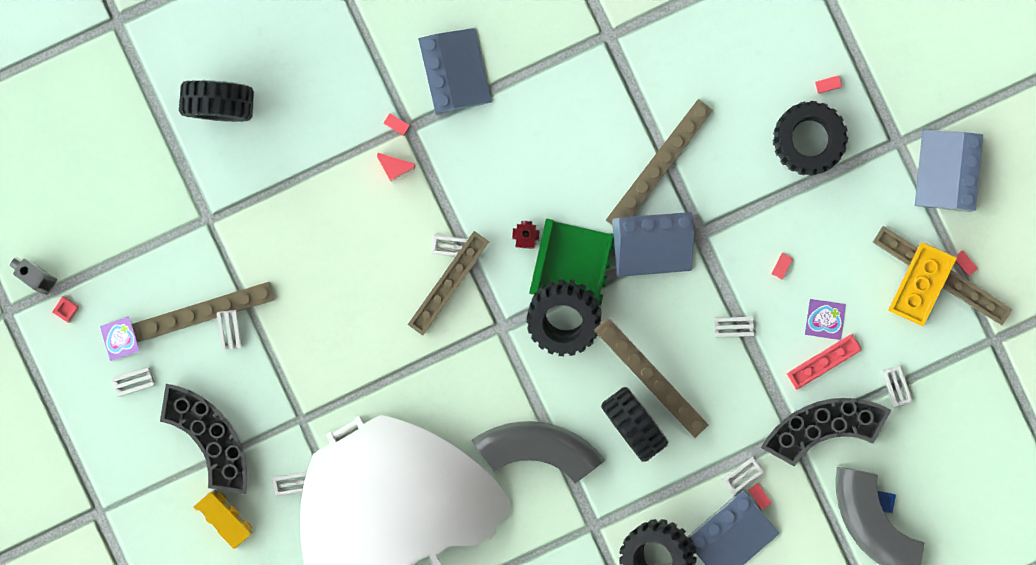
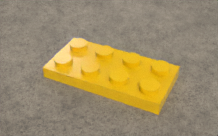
(922, 283)

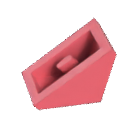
(394, 167)

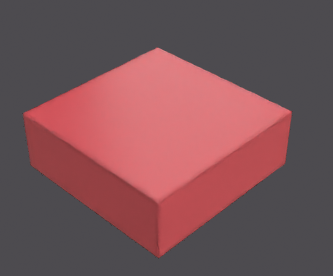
(65, 309)

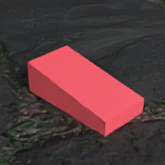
(828, 84)
(396, 124)
(965, 263)
(781, 266)
(759, 496)

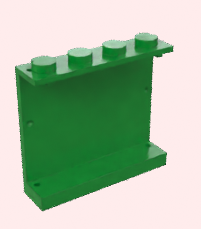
(574, 255)

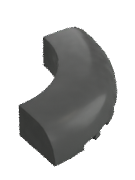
(822, 422)
(211, 433)
(538, 443)
(868, 523)

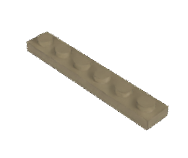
(448, 283)

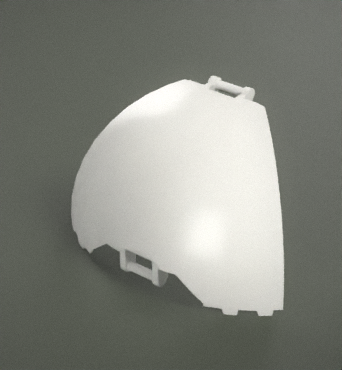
(394, 497)

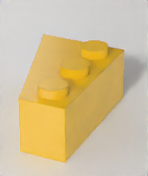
(224, 518)

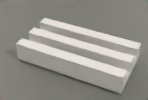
(434, 245)
(750, 326)
(231, 345)
(117, 386)
(890, 389)
(742, 466)
(276, 486)

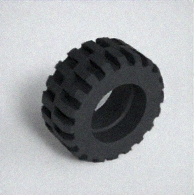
(216, 100)
(810, 112)
(563, 340)
(634, 424)
(662, 533)

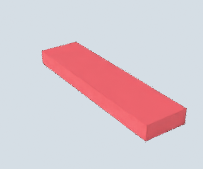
(824, 361)

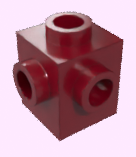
(522, 242)

